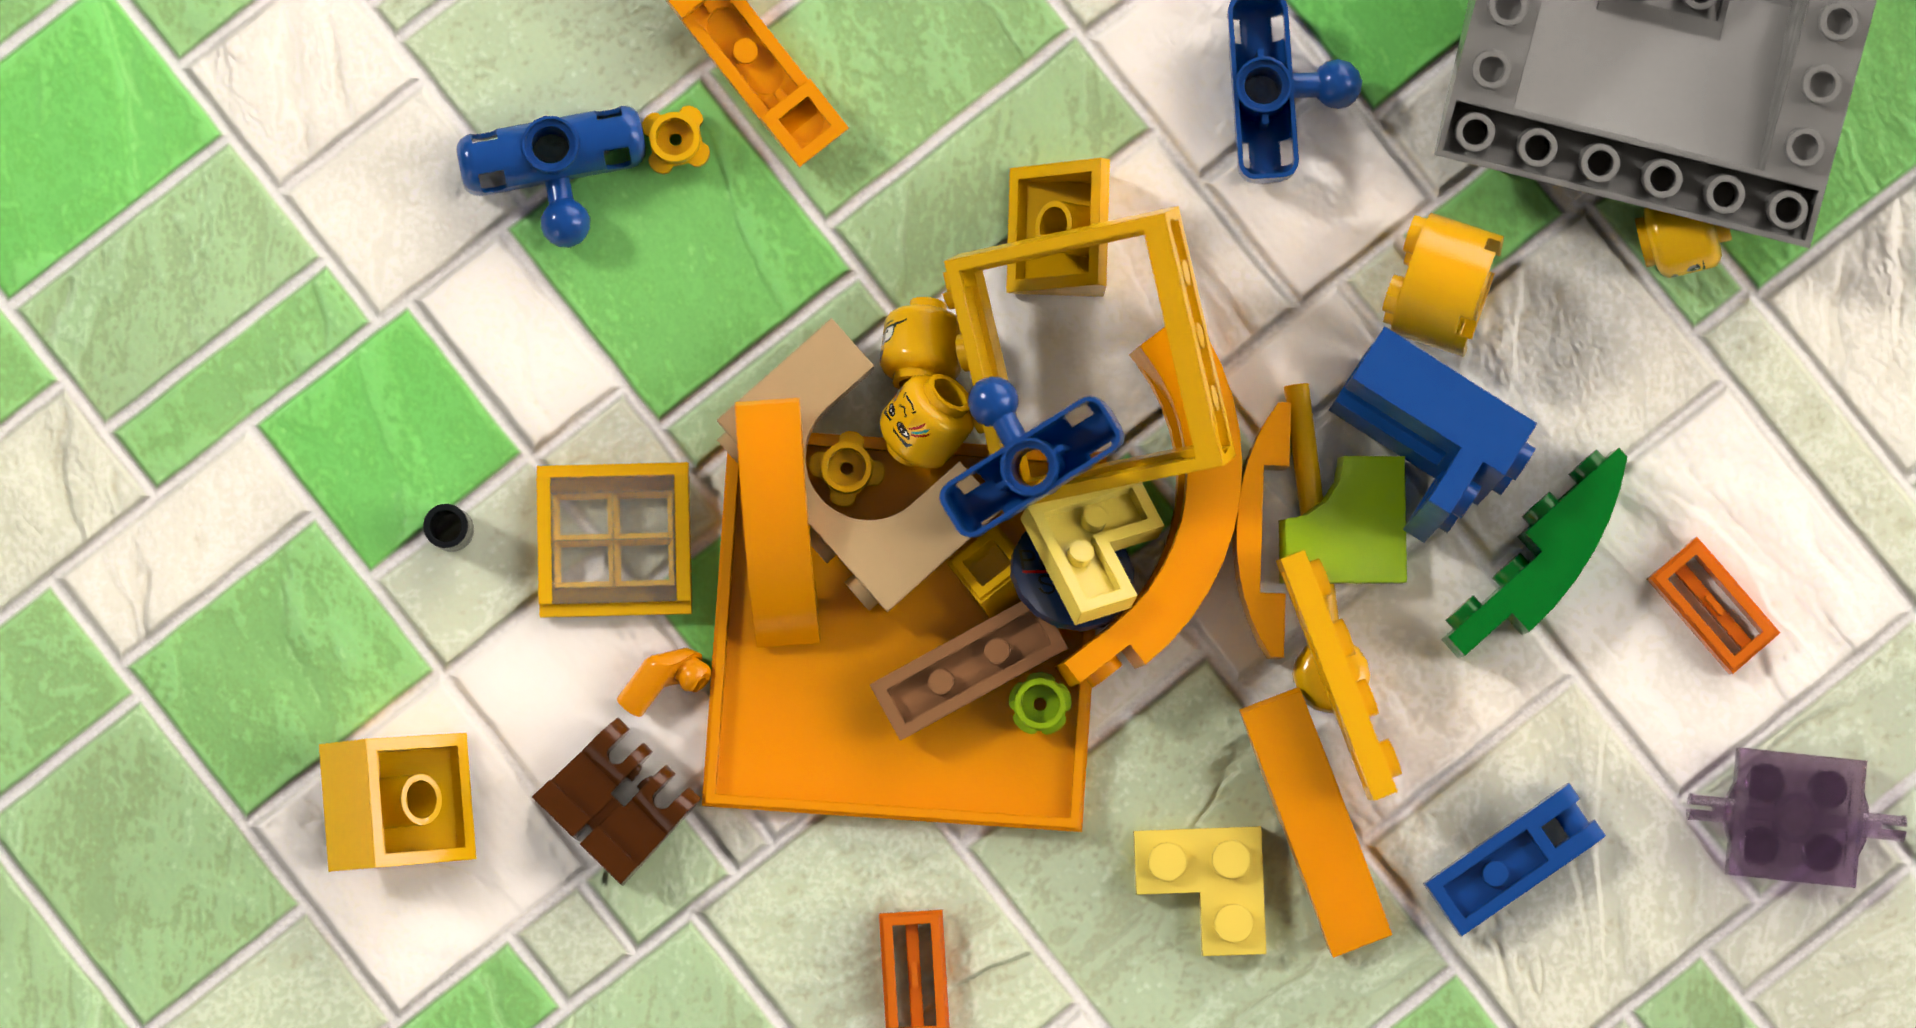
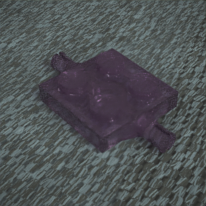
(1796, 817)

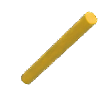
(1306, 461)

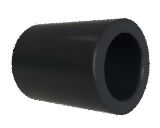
(432, 519)

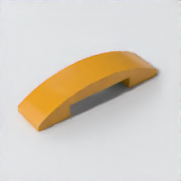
(763, 75)
(776, 522)
(1262, 610)

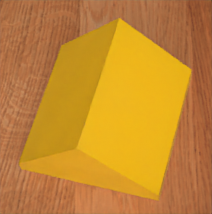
(1055, 200)

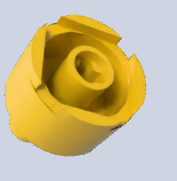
(1443, 283)

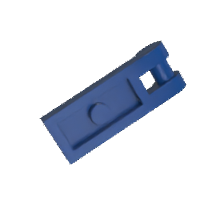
(1512, 861)

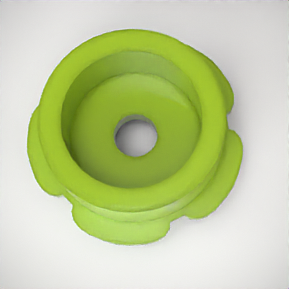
(1057, 703)

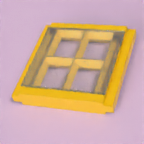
(614, 540)

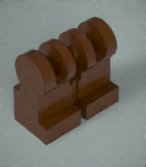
(621, 834)

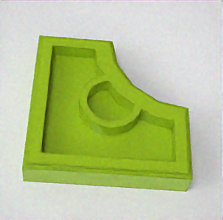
(1356, 524)

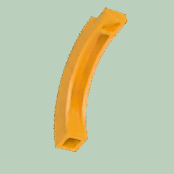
(1195, 543)

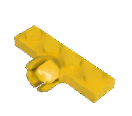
(1337, 675)

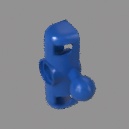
(1266, 125)
(564, 219)
(1067, 450)

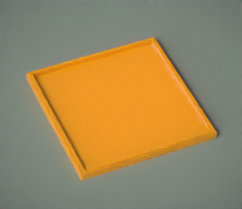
(808, 732)

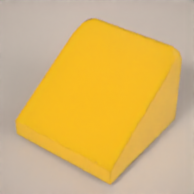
(986, 571)

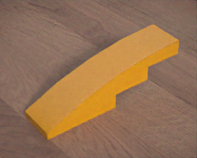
(1315, 822)

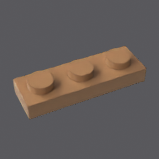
(966, 668)

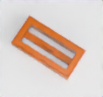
(1692, 619)
(911, 920)

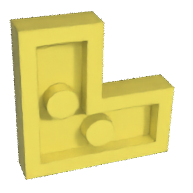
(1080, 541)
(1222, 868)

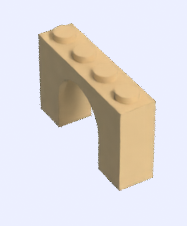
(882, 554)

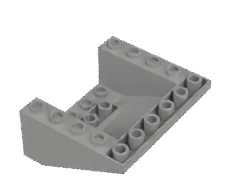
(1662, 102)

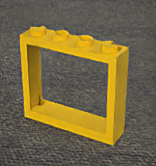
(1185, 325)

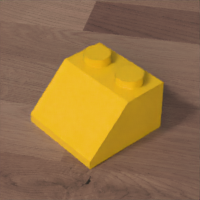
(397, 801)

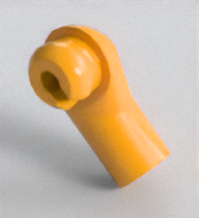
(660, 671)

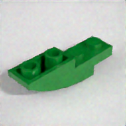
(1562, 540)

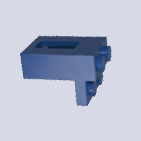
(1438, 424)

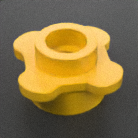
(661, 128)
(847, 450)

